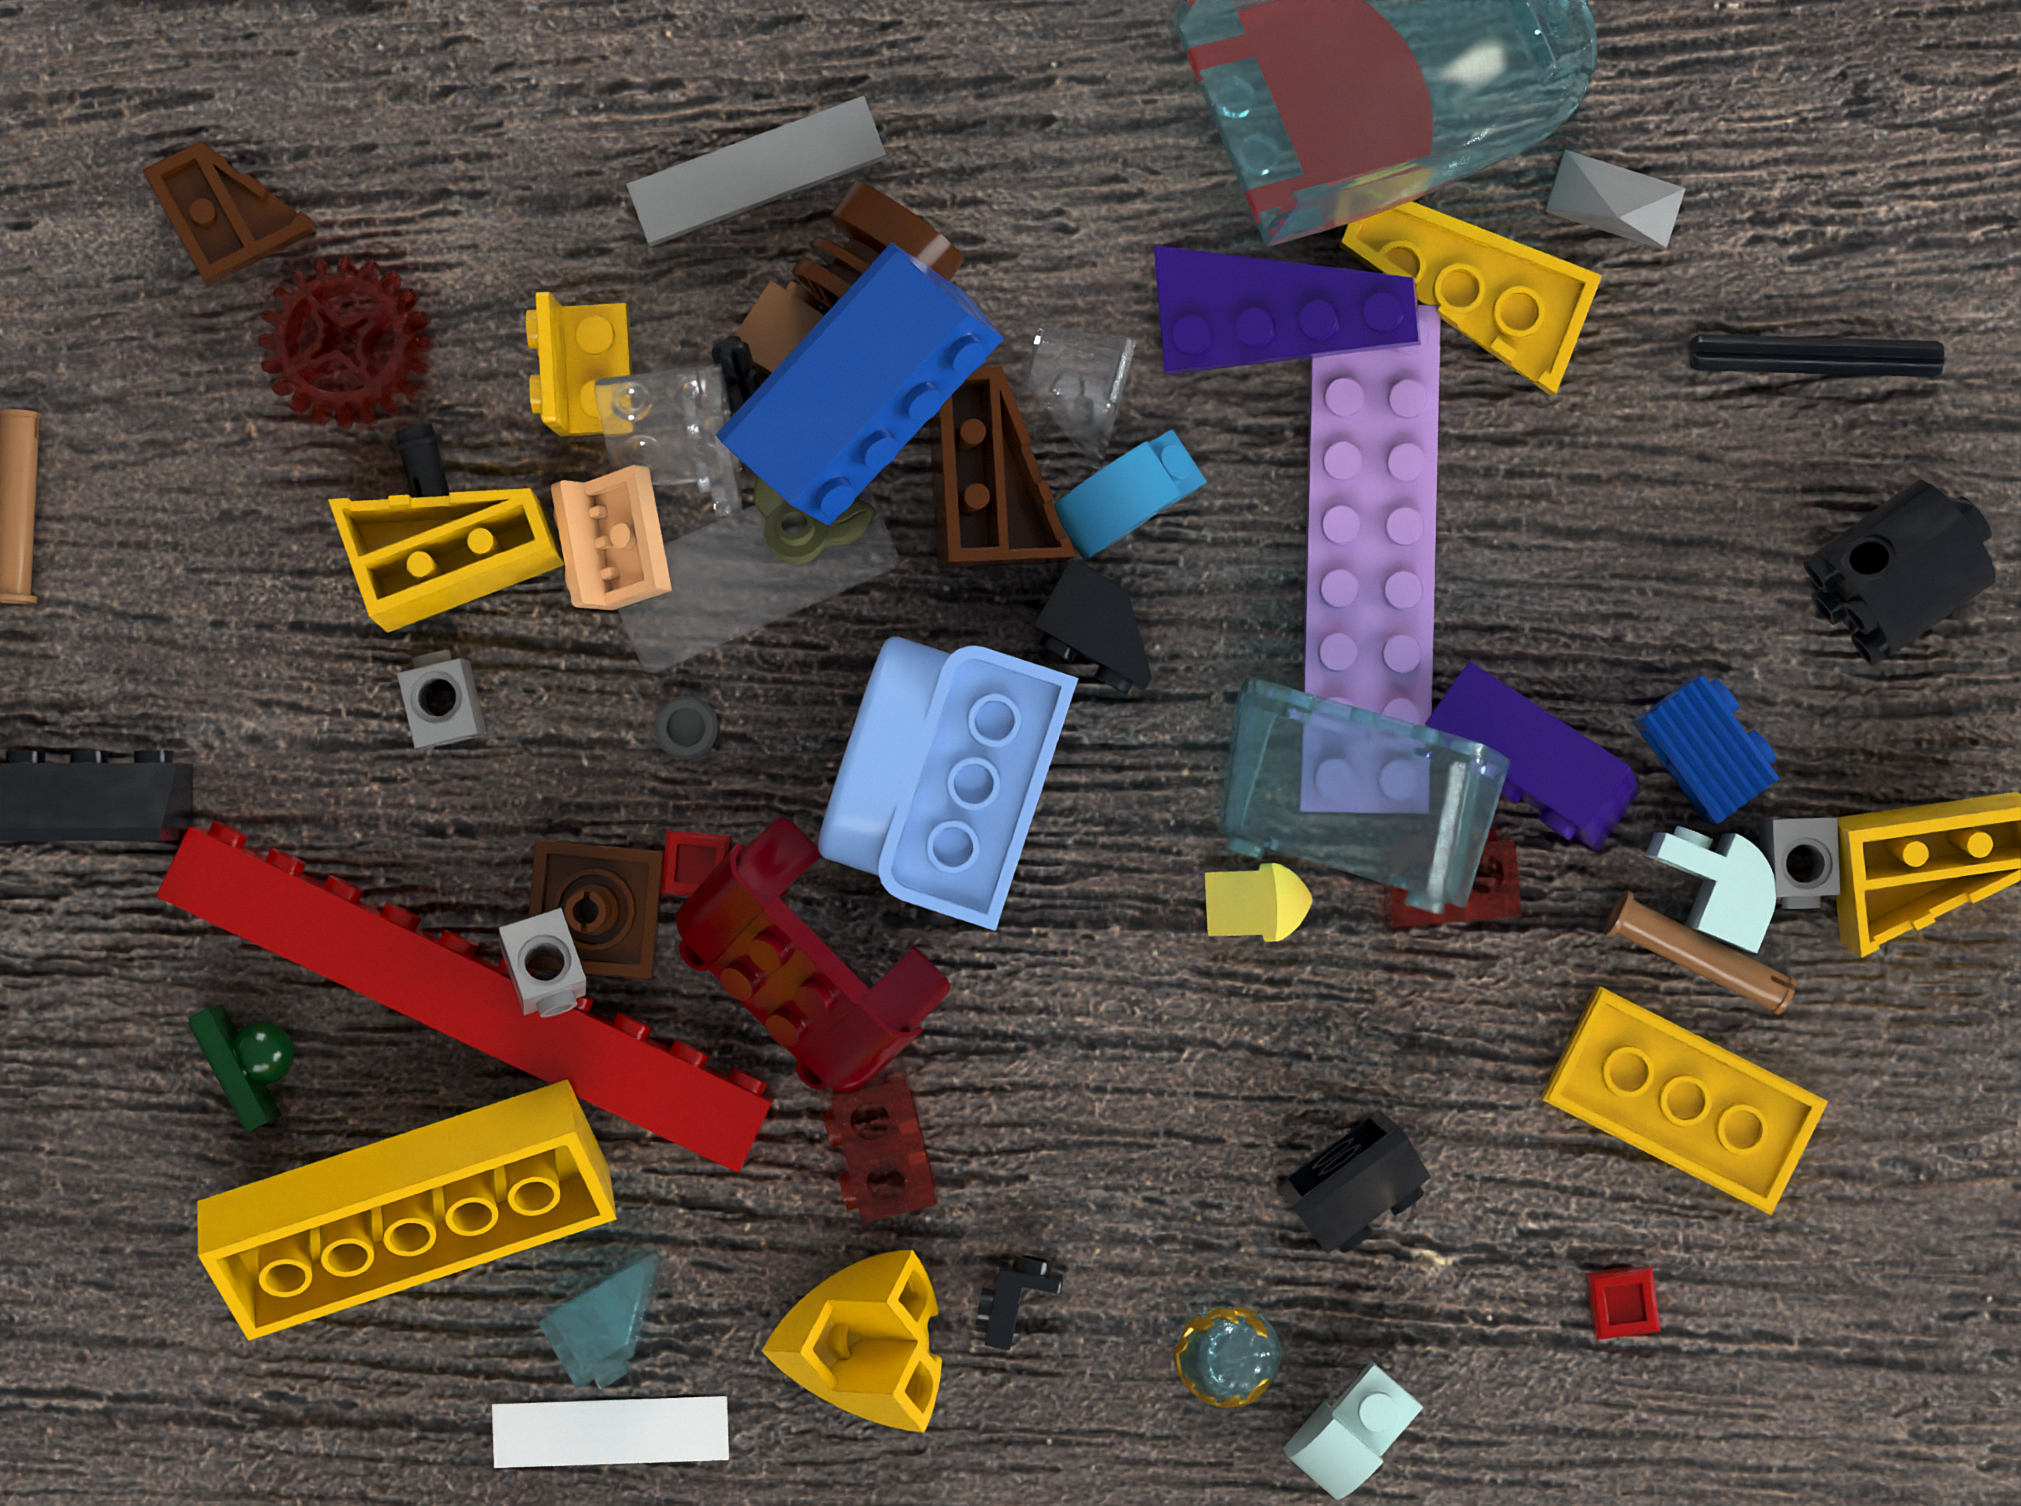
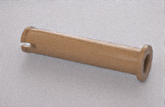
(17, 503)
(1699, 953)

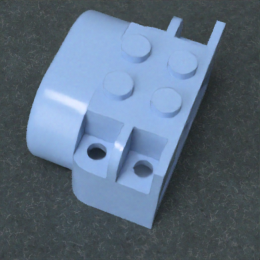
(945, 774)

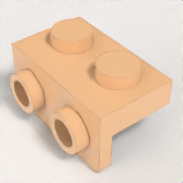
(611, 539)

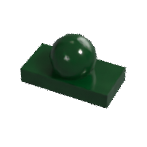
(244, 1062)

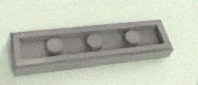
(756, 171)

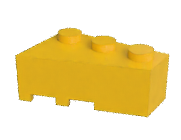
(443, 550)

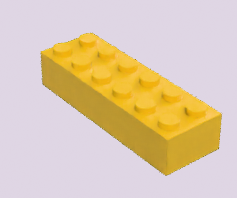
(405, 1210)

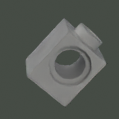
(465, 718)
(1821, 841)
(535, 937)

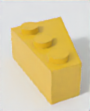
(1922, 862)

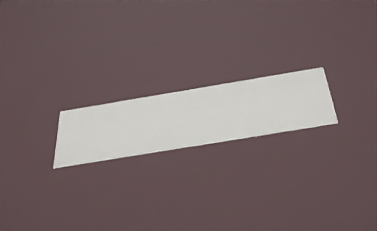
(610, 1432)

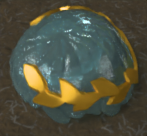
(1227, 1356)

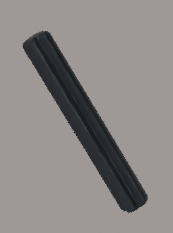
(1816, 355)

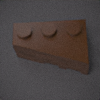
(988, 483)

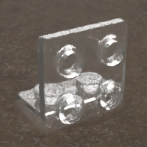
(672, 428)

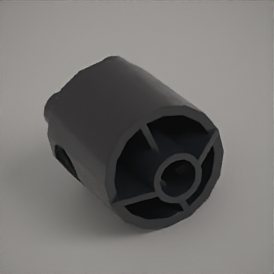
(1902, 569)

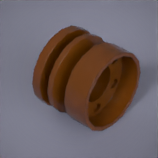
(871, 224)

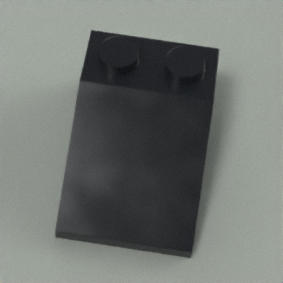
(1356, 1182)

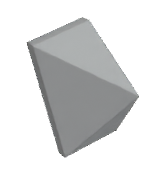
(1614, 199)

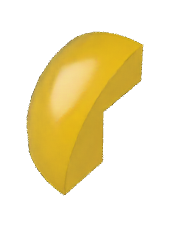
(866, 1341)

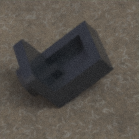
(1000, 1306)

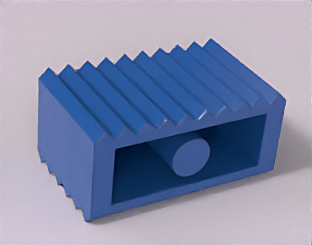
(1708, 748)

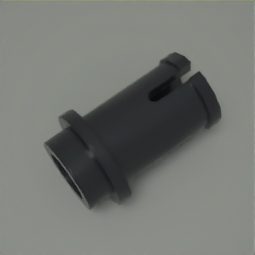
(422, 461)

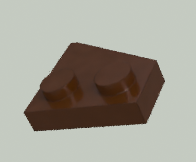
(222, 213)

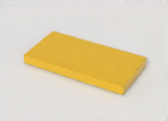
(1684, 1099)

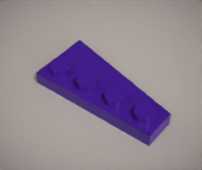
(1262, 311)

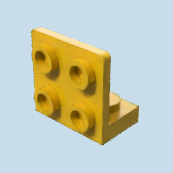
(573, 352)

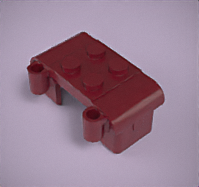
(790, 976)

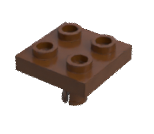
(607, 902)

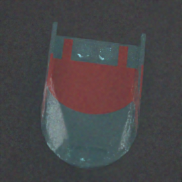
(1379, 99)

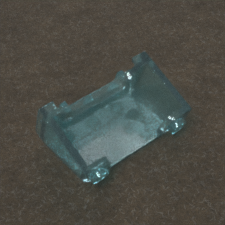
(1359, 792)

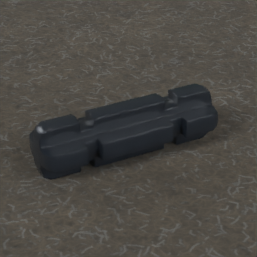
(736, 367)

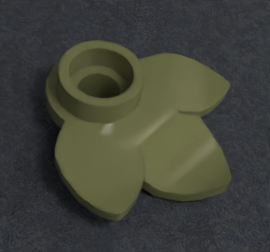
(807, 544)

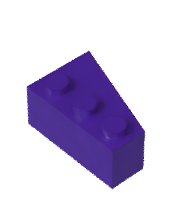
(1551, 766)

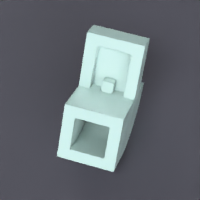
(1735, 889)
(1346, 1440)

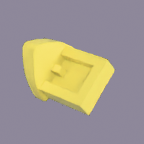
(1256, 902)

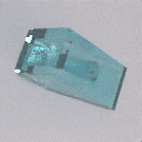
(604, 1323)

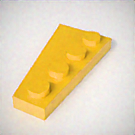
(1486, 286)

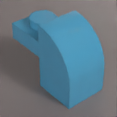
(1128, 493)

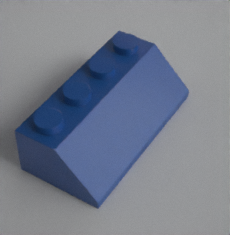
(860, 384)

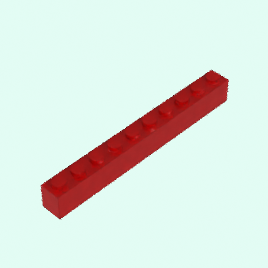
(464, 994)

